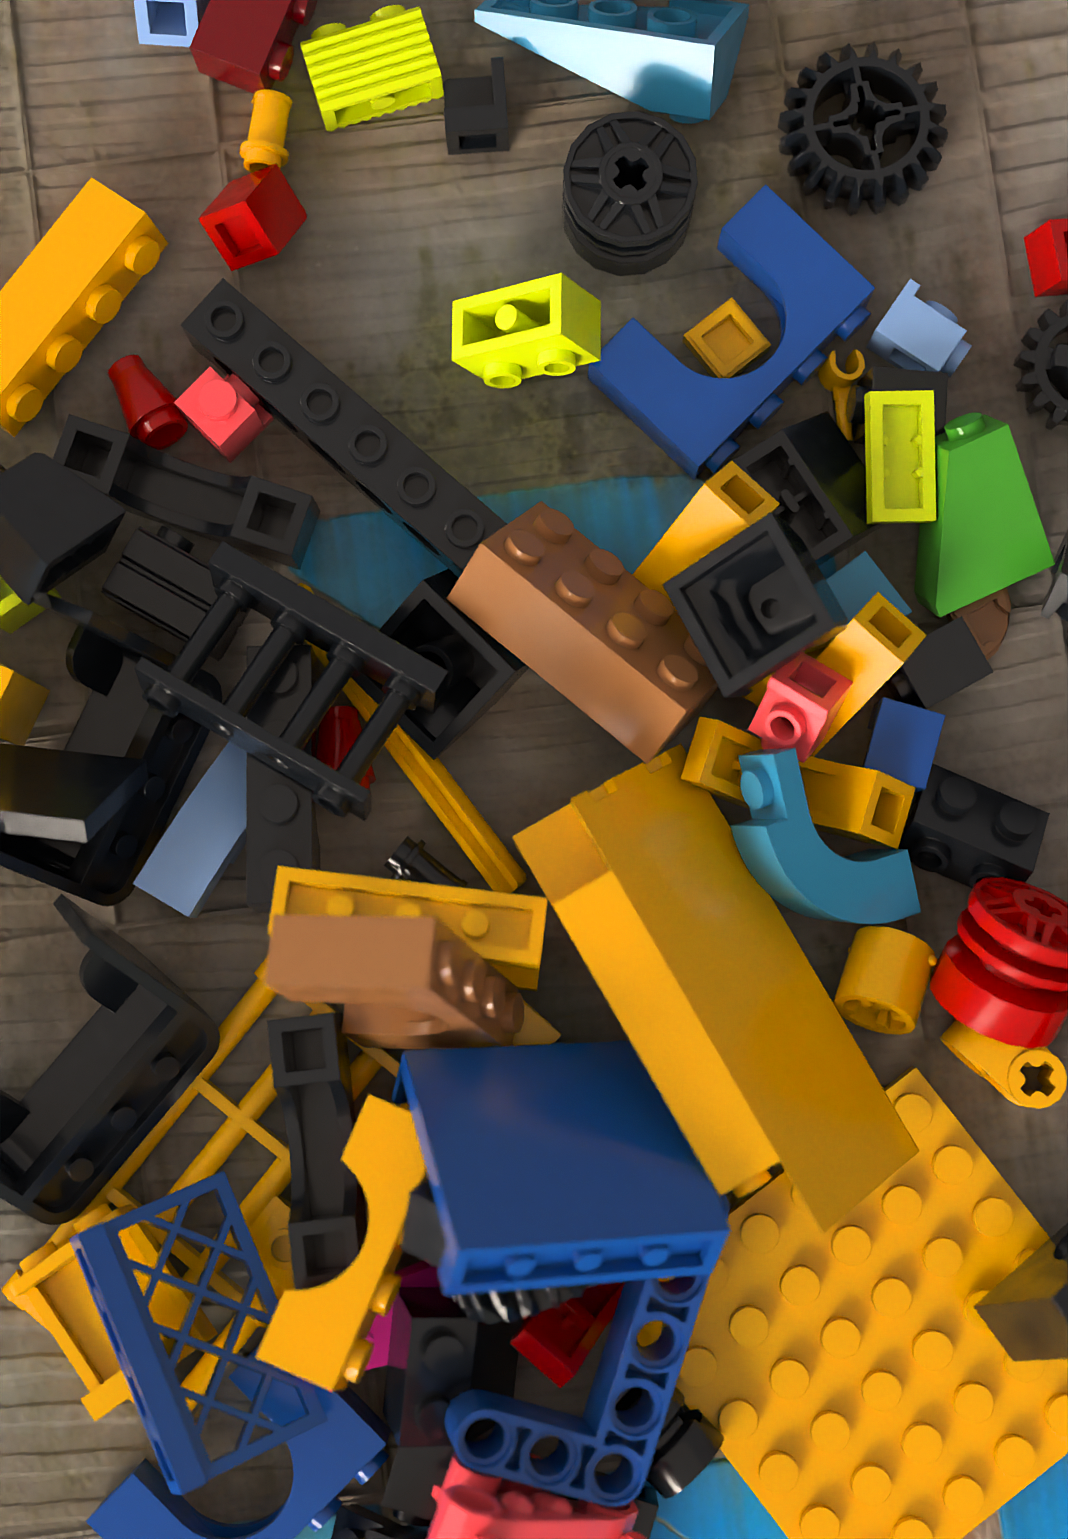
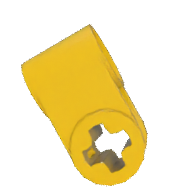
(1002, 1064)

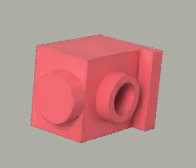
(223, 412)
(792, 714)

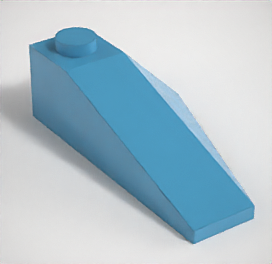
(656, 57)

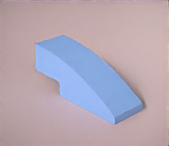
(201, 837)

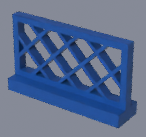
(141, 1351)

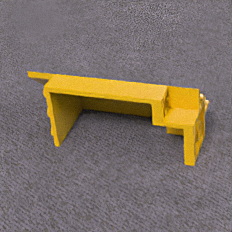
(715, 990)

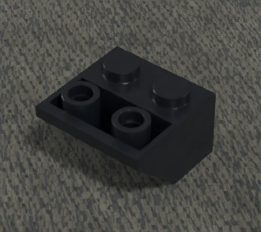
(816, 483)

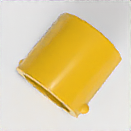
(884, 980)

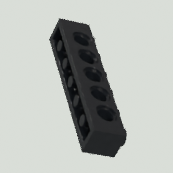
(341, 427)

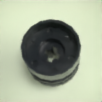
(625, 227)

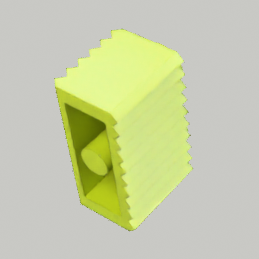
(372, 66)

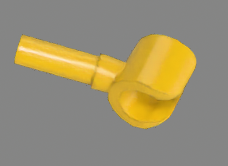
(840, 385)

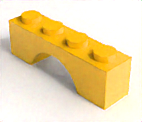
(325, 1328)

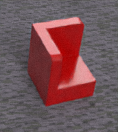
(253, 217)

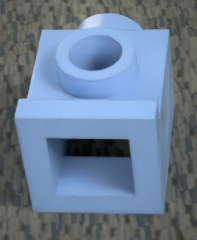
(919, 335)

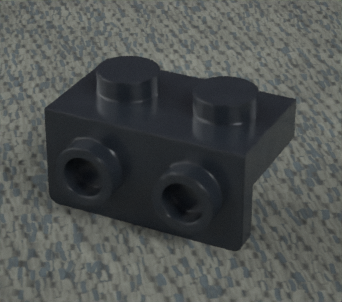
(972, 831)

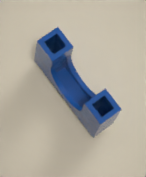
(700, 415)
(322, 1461)

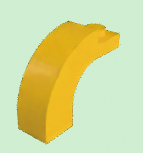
(839, 796)

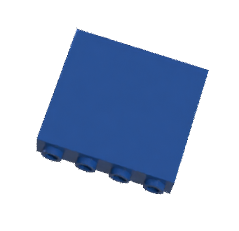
(557, 1167)

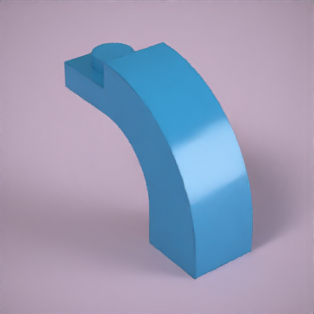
(799, 867)

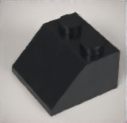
(476, 663)
(436, 1358)

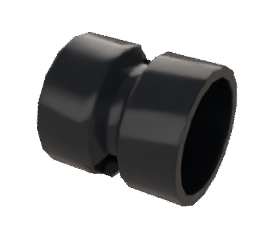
(683, 1447)

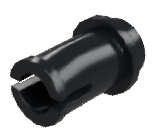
(415, 864)

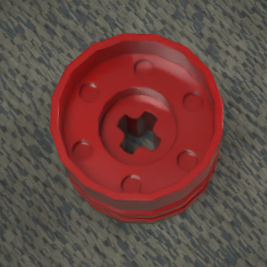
(1007, 964)

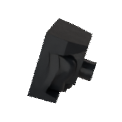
(755, 604)

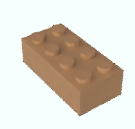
(587, 628)

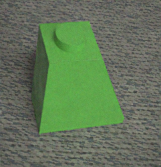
(985, 518)

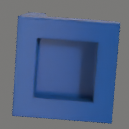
(903, 741)

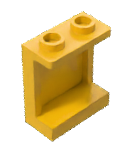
(67, 1308)

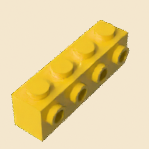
(68, 293)

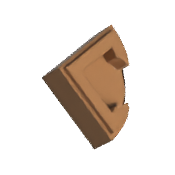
(987, 620)

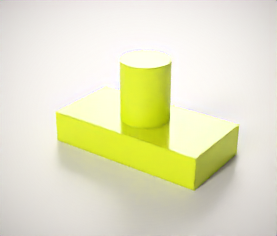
(900, 457)

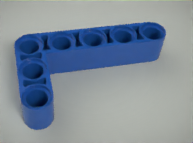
(601, 1427)

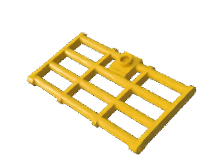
(262, 1208)

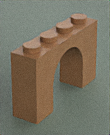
(400, 980)

